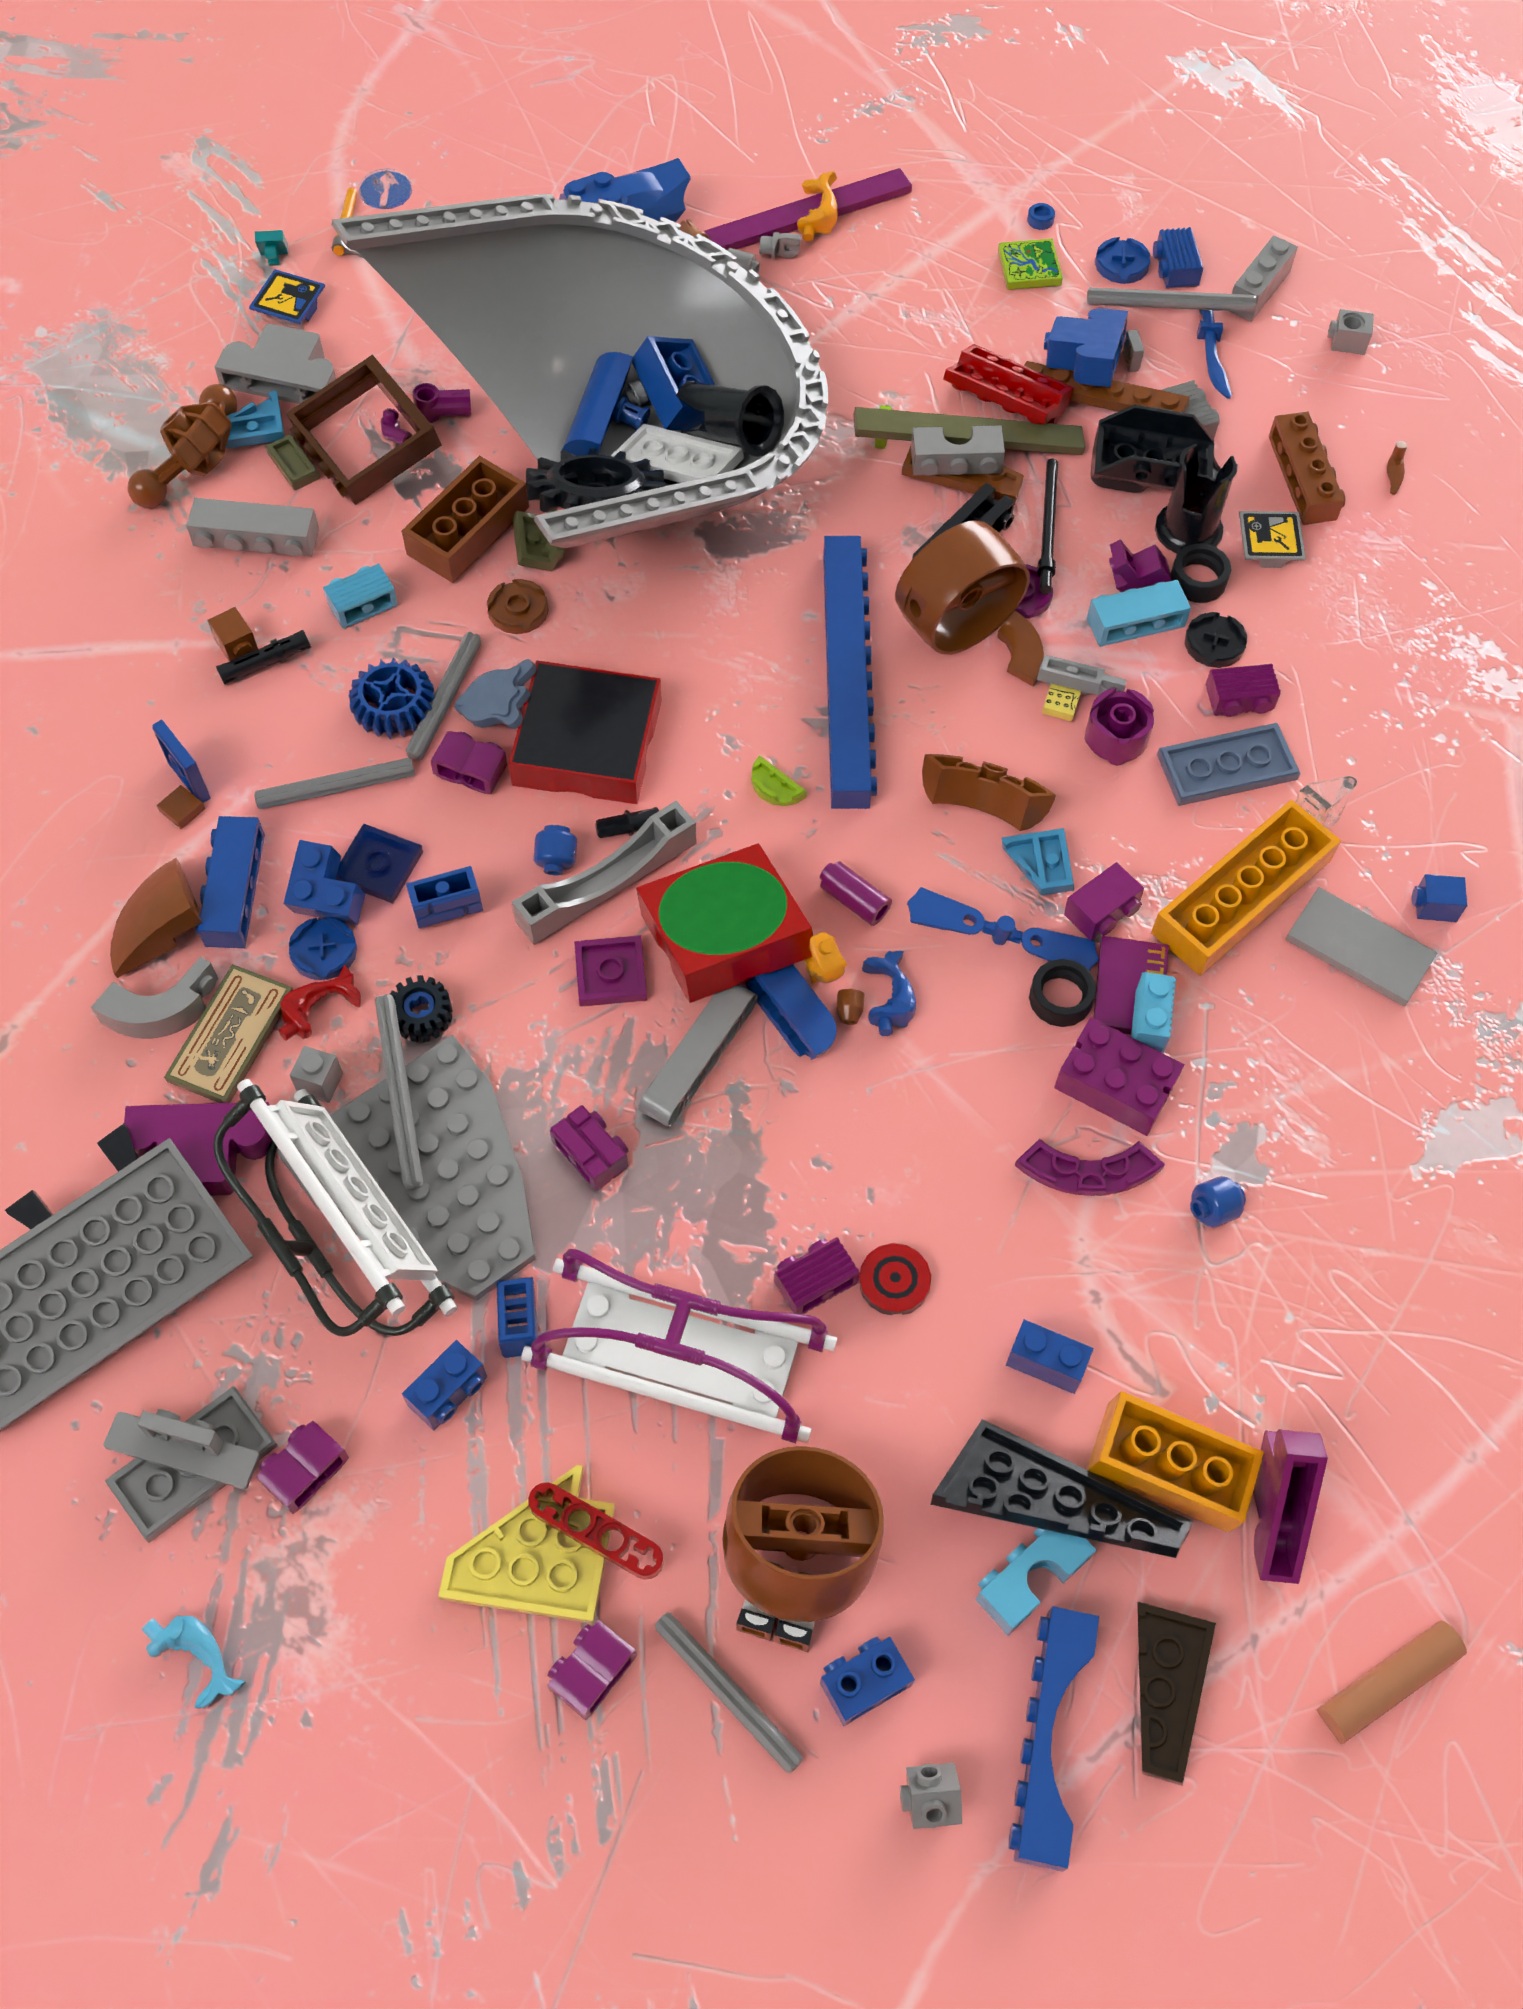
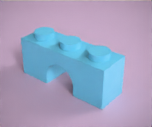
(1007, 1593)

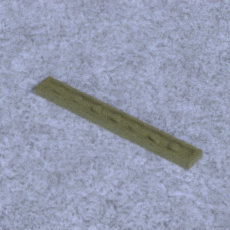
(957, 430)

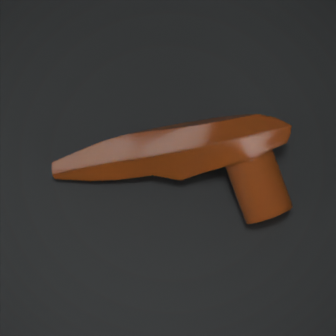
(1395, 466)

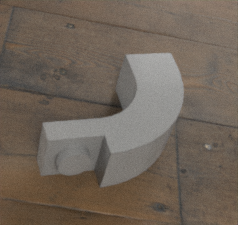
(157, 1014)

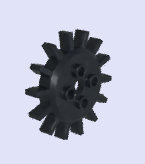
(588, 479)

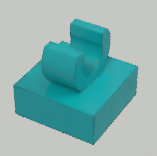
(271, 245)

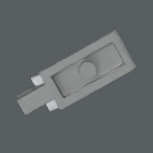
(1078, 676)

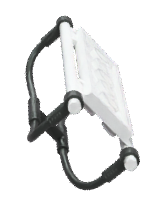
(386, 1242)

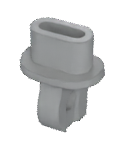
(781, 244)

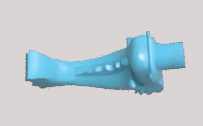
(193, 1635)

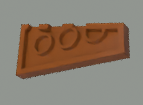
(1005, 483)

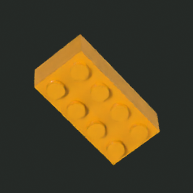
(1175, 1462)

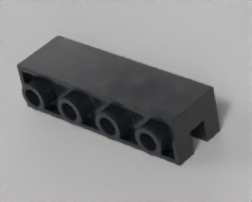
(981, 508)

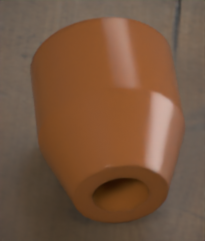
(850, 1005)

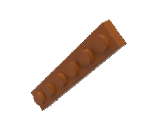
(1118, 396)

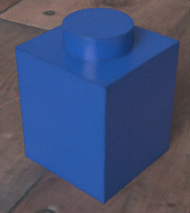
(1440, 898)

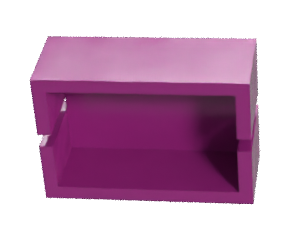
(1118, 1076)

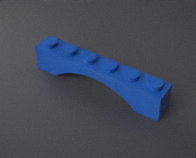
(1044, 1825)

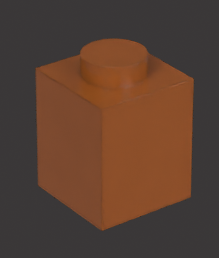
(232, 634)

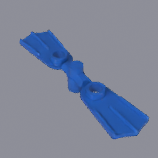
(944, 913)

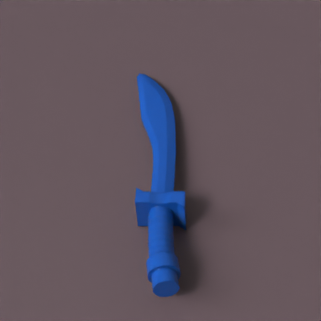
(1211, 332)

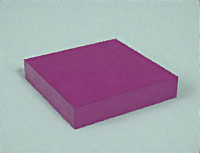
(610, 971)

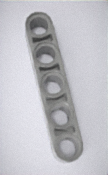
(697, 1054)

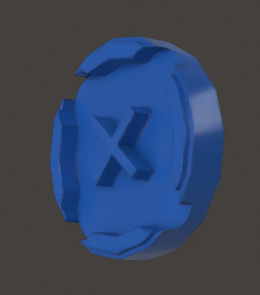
(1122, 260)
(322, 948)

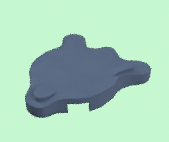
(497, 696)

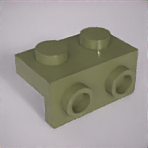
(531, 544)

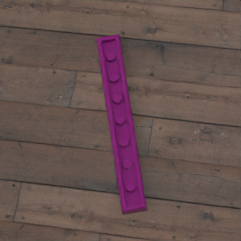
(785, 217)

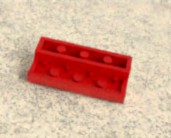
(1009, 385)

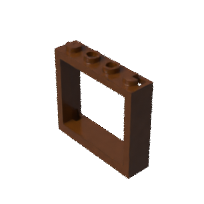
(341, 393)

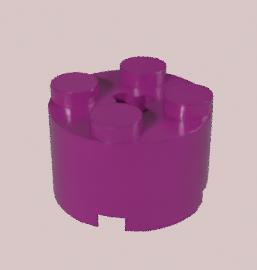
(1119, 725)

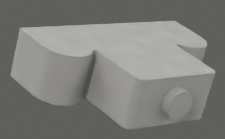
(280, 361)

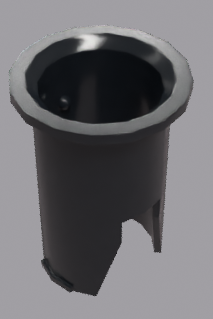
(737, 415)
(1180, 527)

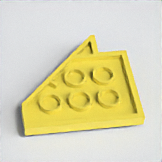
(529, 1565)

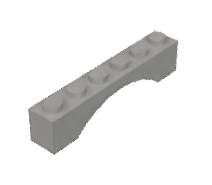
(559, 903)

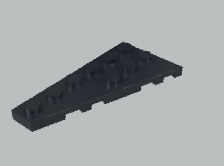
(1030, 1486)

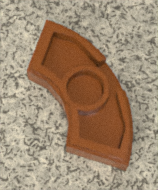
(1024, 647)

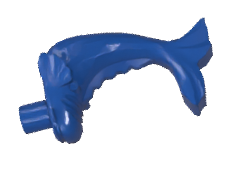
(902, 1005)

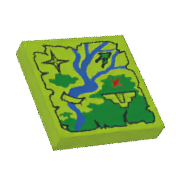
(1030, 264)

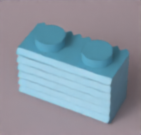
(360, 595)
(1154, 1010)

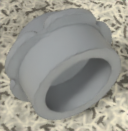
(636, 393)

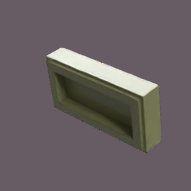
(292, 462)

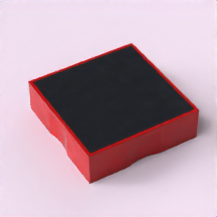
(586, 732)

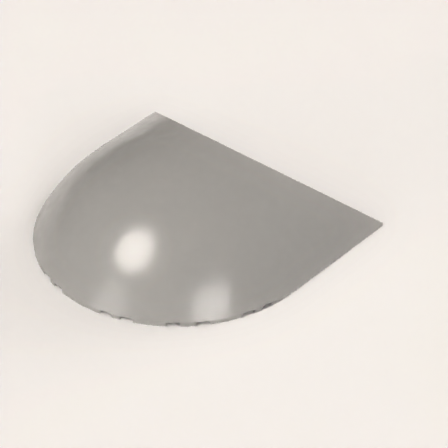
(550, 284)

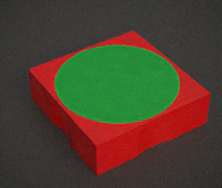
(725, 922)

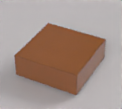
(180, 807)

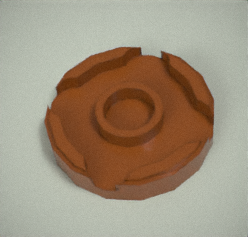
(517, 606)

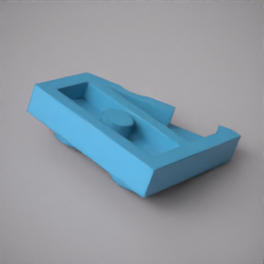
(256, 423)
(1042, 859)

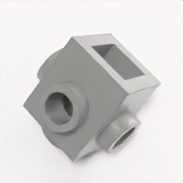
(932, 1795)

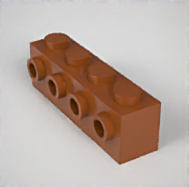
(1306, 468)

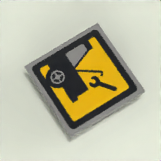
(1272, 537)

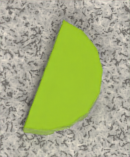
(774, 785)

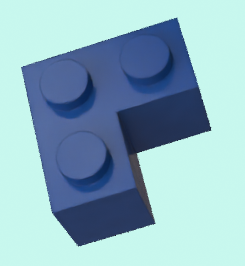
(314, 885)

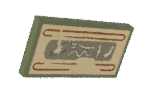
(228, 1035)

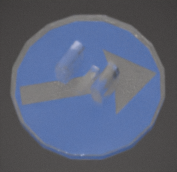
(385, 188)

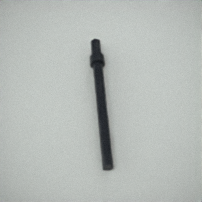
(1046, 565)

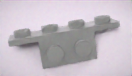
(182, 1446)

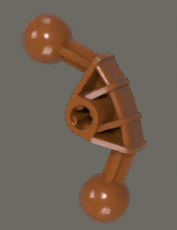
(196, 441)

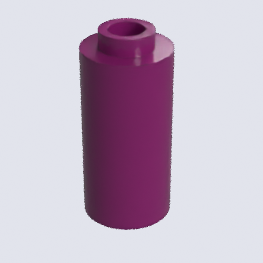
(855, 892)

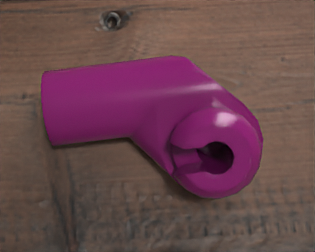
(391, 427)

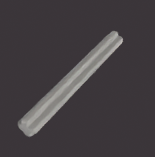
(443, 696)
(334, 783)
(729, 1692)

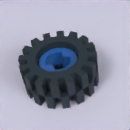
(429, 1020)

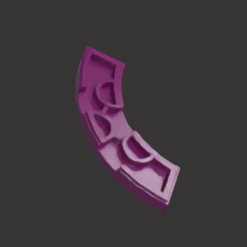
(1088, 1177)

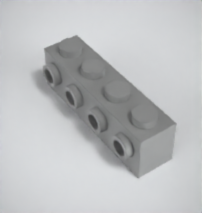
(253, 527)

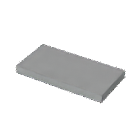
(1361, 946)
(161, 1495)

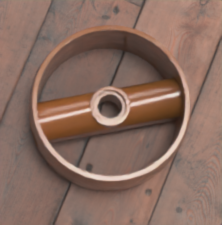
(962, 587)
(847, 1529)

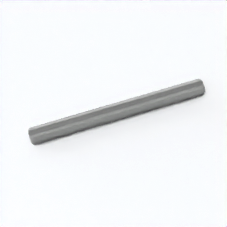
(1171, 299)
(399, 1092)

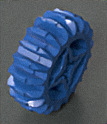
(386, 688)

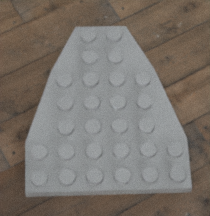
(472, 1196)

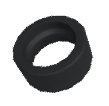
(1207, 556)
(1066, 970)

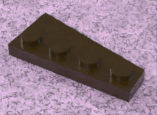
(1171, 1679)

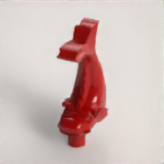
(298, 1002)

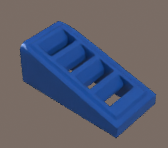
(514, 1339)

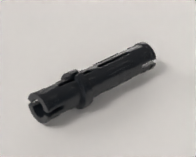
(265, 656)

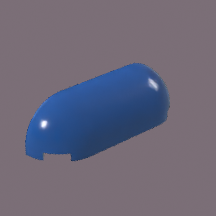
(795, 1011)

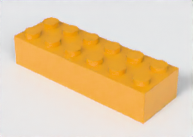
(1245, 887)

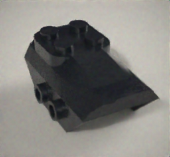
(1144, 448)

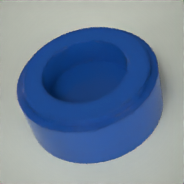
(1041, 216)

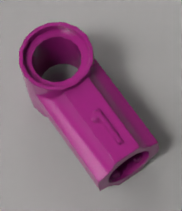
(439, 403)

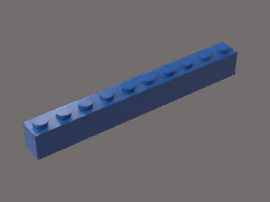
(847, 675)

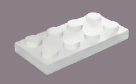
(680, 454)

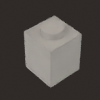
(316, 1073)

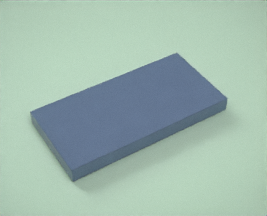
(1228, 764)

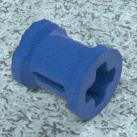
(630, 414)

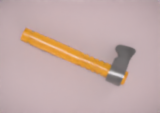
(338, 246)

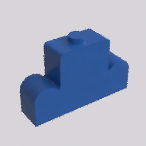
(1087, 345)

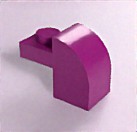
(1138, 569)

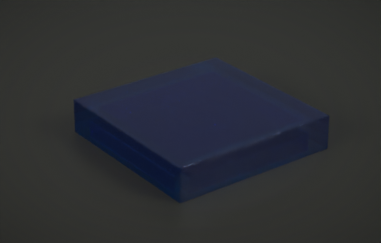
(379, 862)

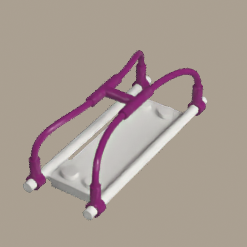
(678, 1354)

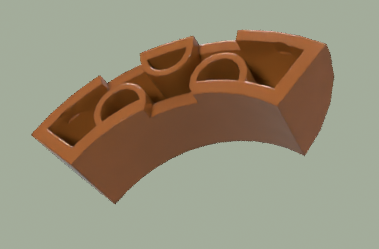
(985, 789)

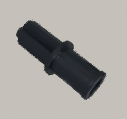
(623, 823)

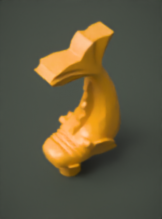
(825, 216)
(826, 960)

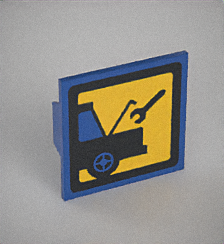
(288, 297)

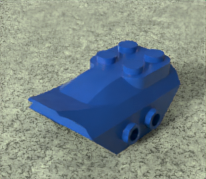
(654, 189)

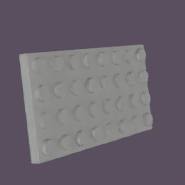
(106, 1274)

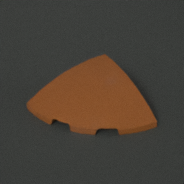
(153, 918)

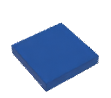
(180, 761)

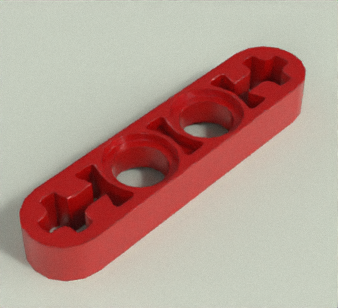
(592, 1535)

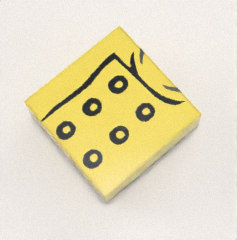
(1061, 702)

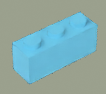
(1138, 612)

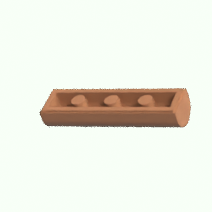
(1392, 1681)

